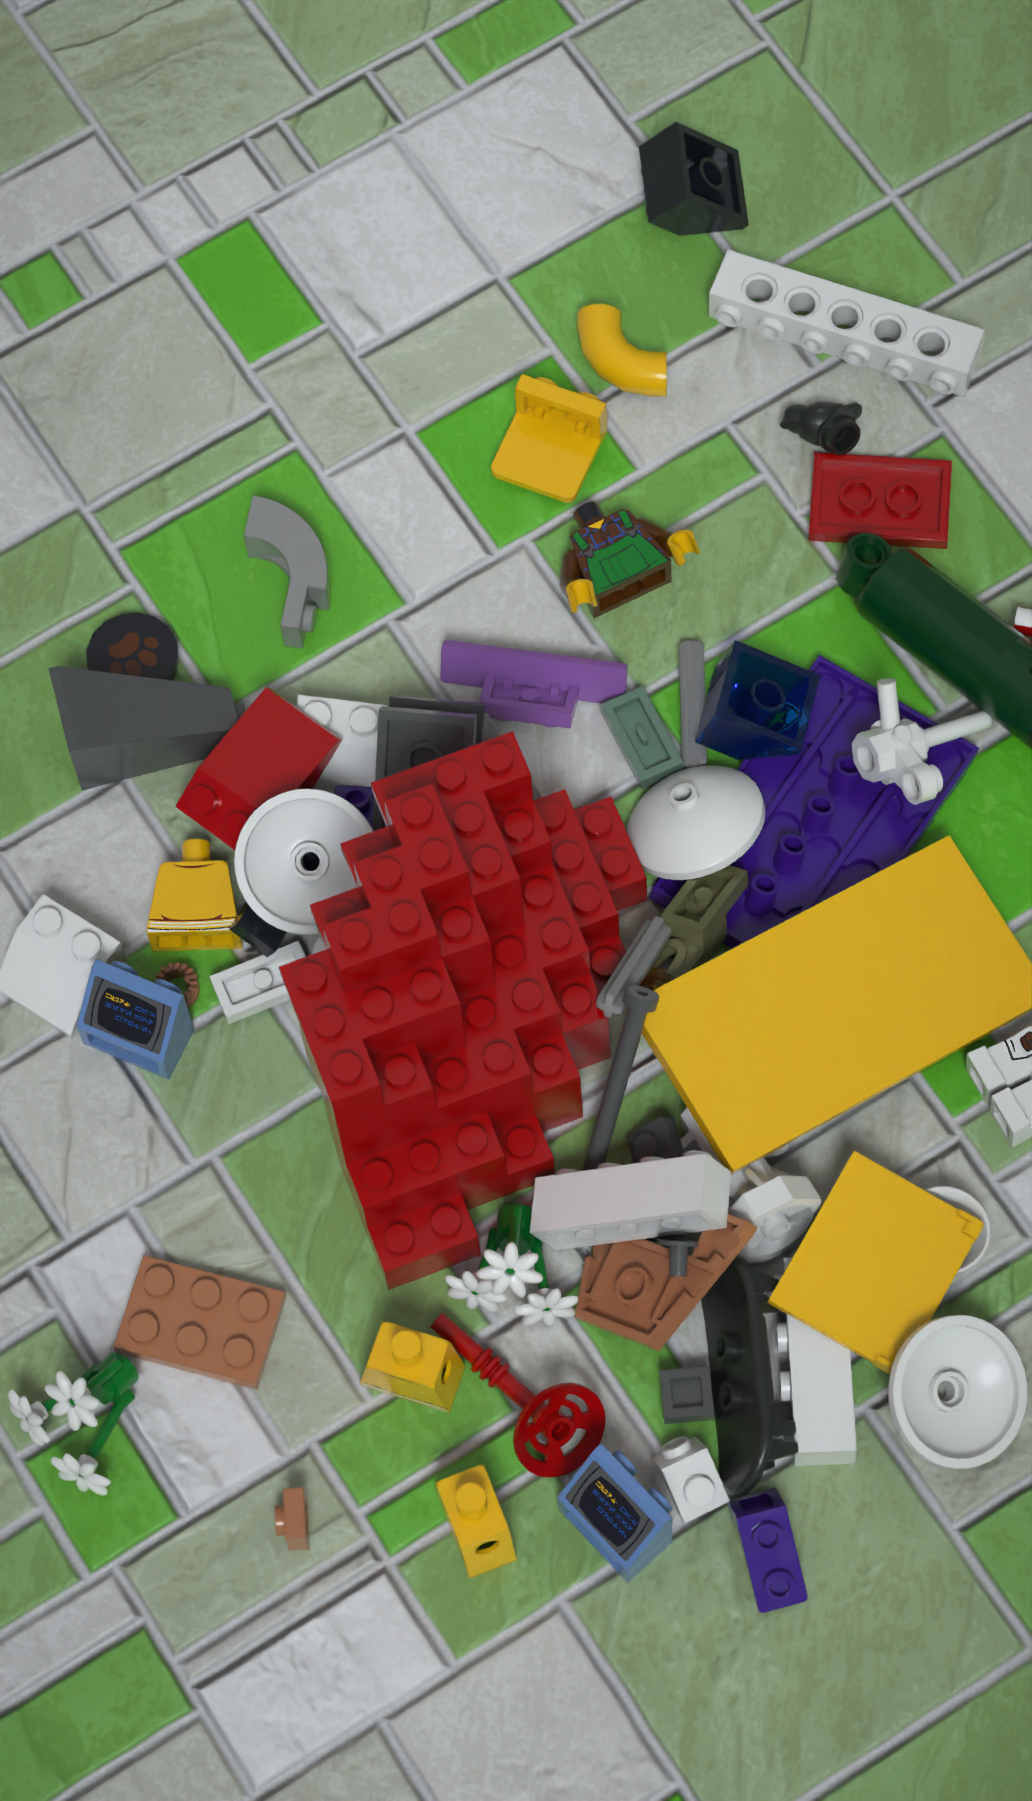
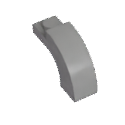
(291, 544)

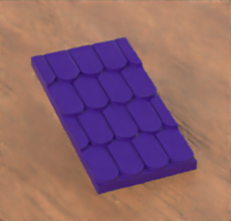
(821, 817)

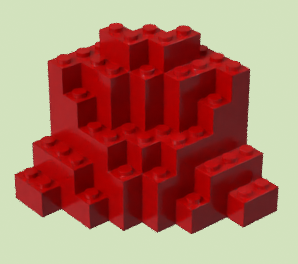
(461, 993)

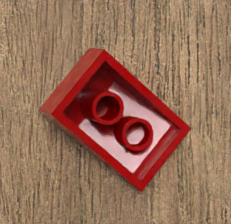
(261, 756)

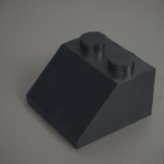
(692, 183)

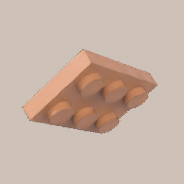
(200, 1322)

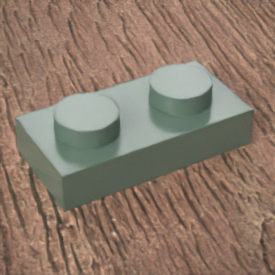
(642, 737)

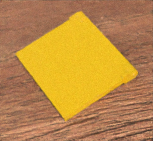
(875, 1261)

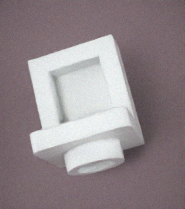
(690, 1477)

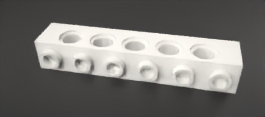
(834, 304)

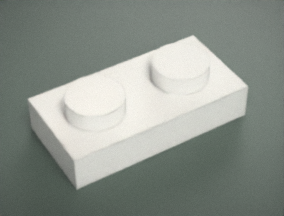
(254, 984)

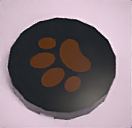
(134, 646)

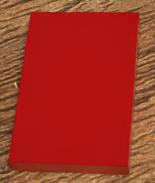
(880, 495)

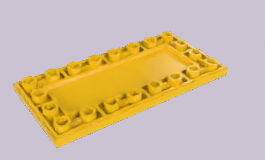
(838, 1004)

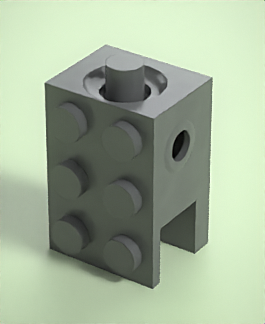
(422, 731)

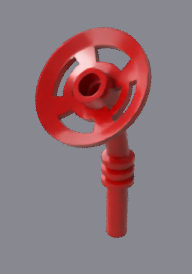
(546, 1418)

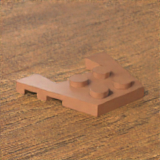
(630, 1288)

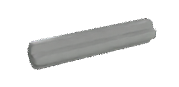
(692, 701)
(634, 965)

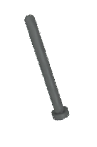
(639, 1003)

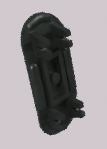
(743, 1377)

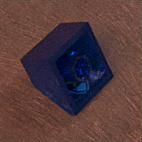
(756, 705)

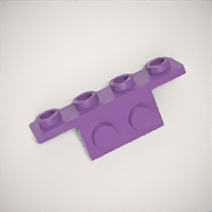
(531, 683)

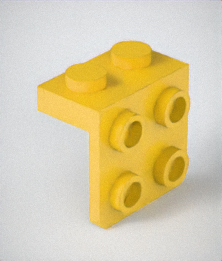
(551, 439)

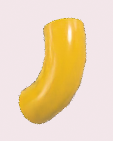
(615, 358)

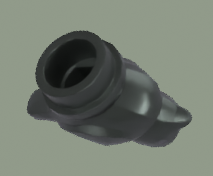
(825, 425)

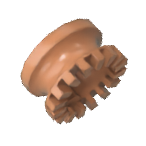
(190, 978)

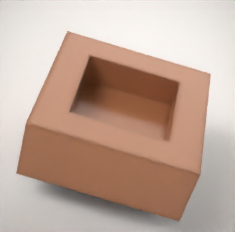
(292, 1519)

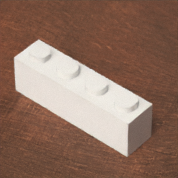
(631, 1201)
(818, 1393)

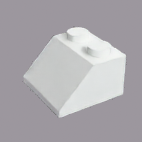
(358, 727)
(52, 963)

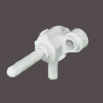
(898, 748)

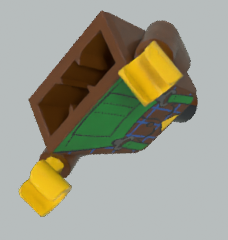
(618, 558)

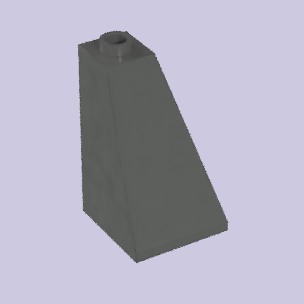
(137, 723)

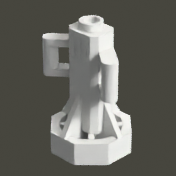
(765, 1197)

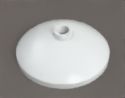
(696, 822)
(273, 851)
(981, 1398)

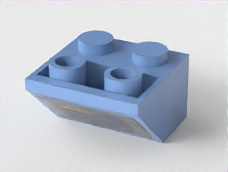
(134, 1018)
(616, 1512)

